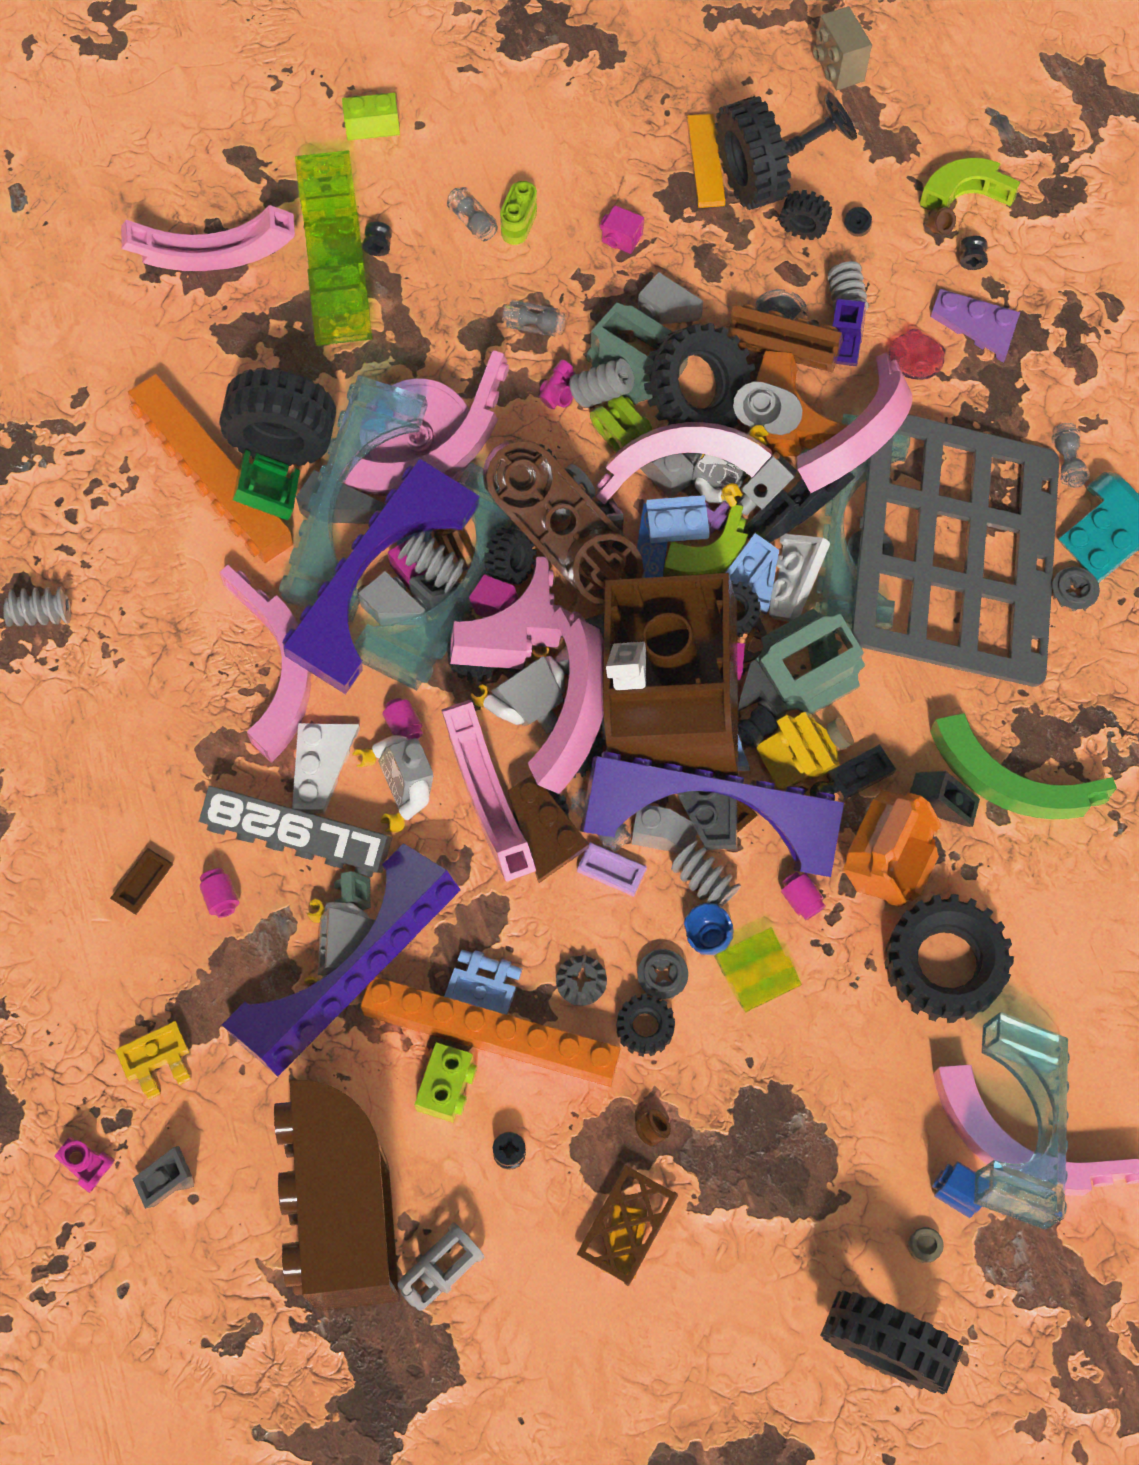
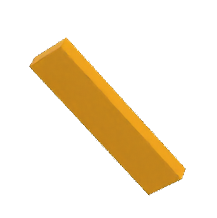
(705, 161)

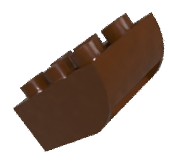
(691, 672)
(337, 1201)

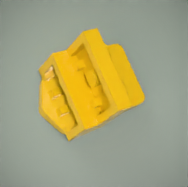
(798, 751)

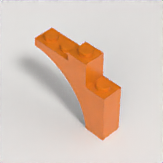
(781, 371)

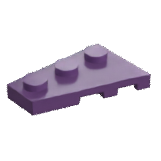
(981, 321)

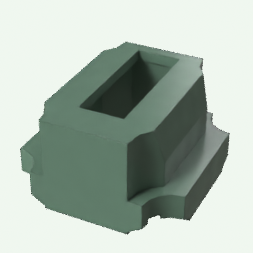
(608, 347)
(823, 684)

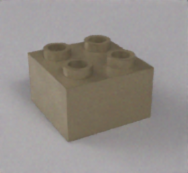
(842, 48)

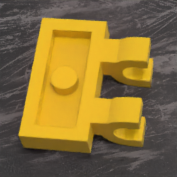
(152, 1052)

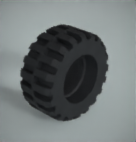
(278, 416)

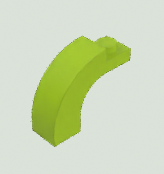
(966, 177)
(712, 558)

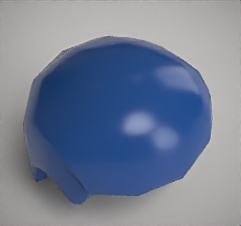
(708, 929)

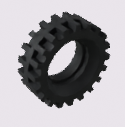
(752, 152)
(725, 361)
(967, 923)
(892, 1341)

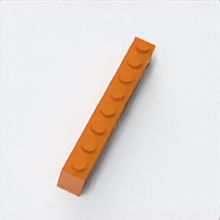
(207, 465)
(491, 1031)

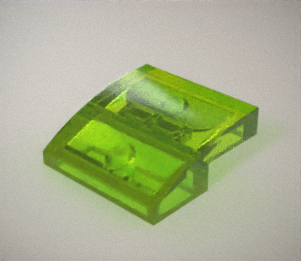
(757, 969)

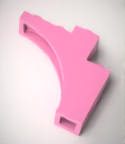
(509, 635)

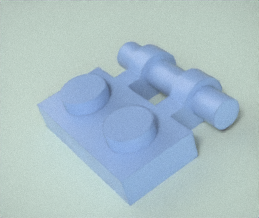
(479, 990)

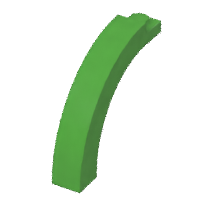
(1007, 789)

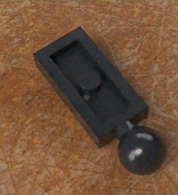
(856, 774)

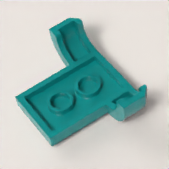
(1109, 531)

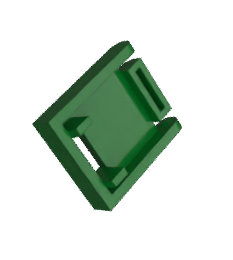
(265, 485)

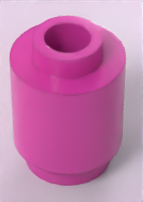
(402, 719)
(218, 893)
(803, 895)

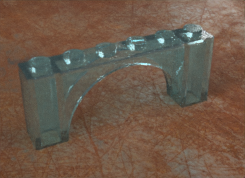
(1040, 1063)

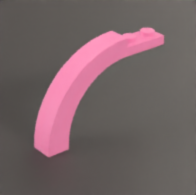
(864, 435)
(455, 453)
(280, 721)
(989, 1142)

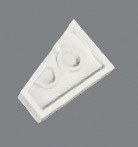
(797, 572)
(319, 760)

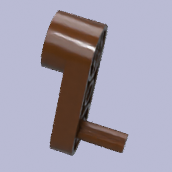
(537, 487)

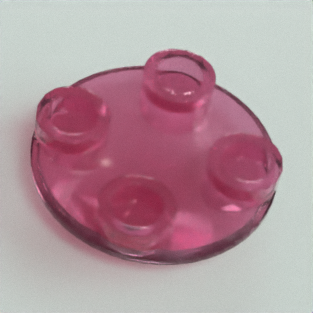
(917, 355)

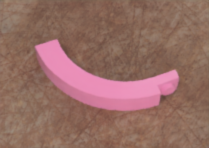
(211, 251)
(683, 438)
(583, 706)
(485, 792)

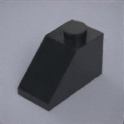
(947, 797)

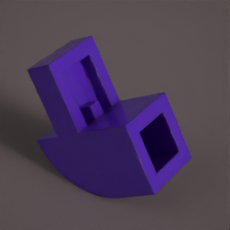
(850, 321)

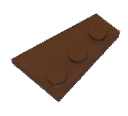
(546, 828)

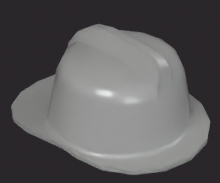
(768, 406)

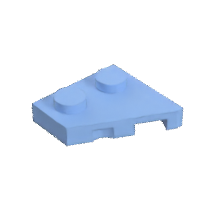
(757, 569)

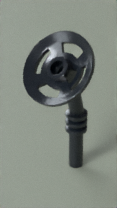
(836, 119)

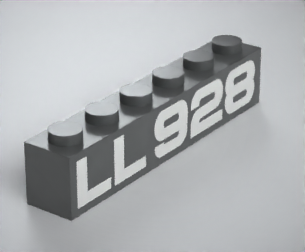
(296, 830)

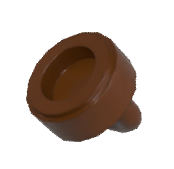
(941, 220)
(652, 1127)

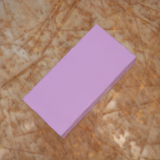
(612, 869)

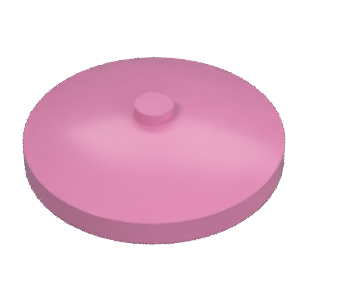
(442, 419)

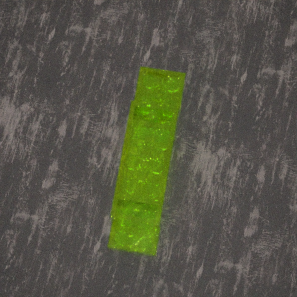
(333, 248)

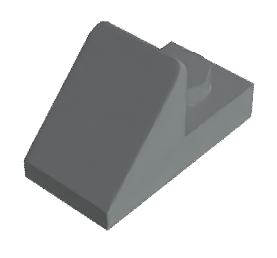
(760, 690)
(163, 1178)

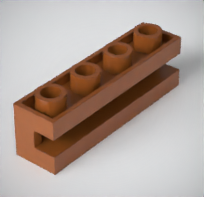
(770, 331)

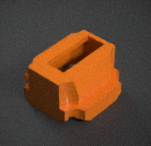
(894, 848)

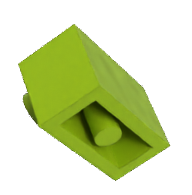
(370, 116)
(445, 1083)

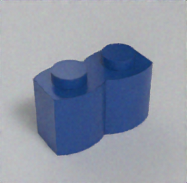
(956, 1188)

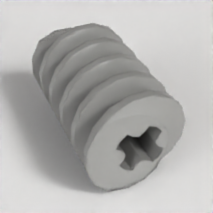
(847, 283)
(602, 383)
(432, 560)
(37, 607)
(704, 876)

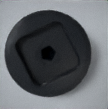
(858, 221)

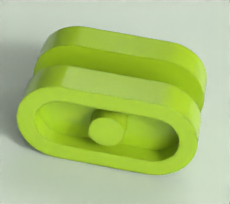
(518, 212)
(620, 423)

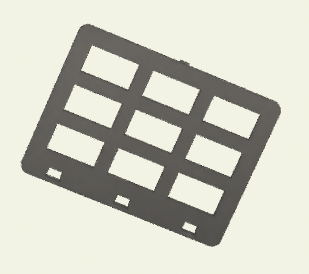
(1035, 539)

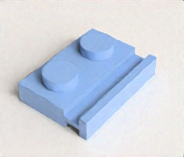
(677, 519)

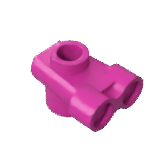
(557, 389)
(91, 1167)

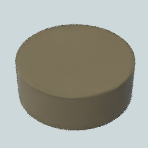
(840, 734)
(925, 1245)

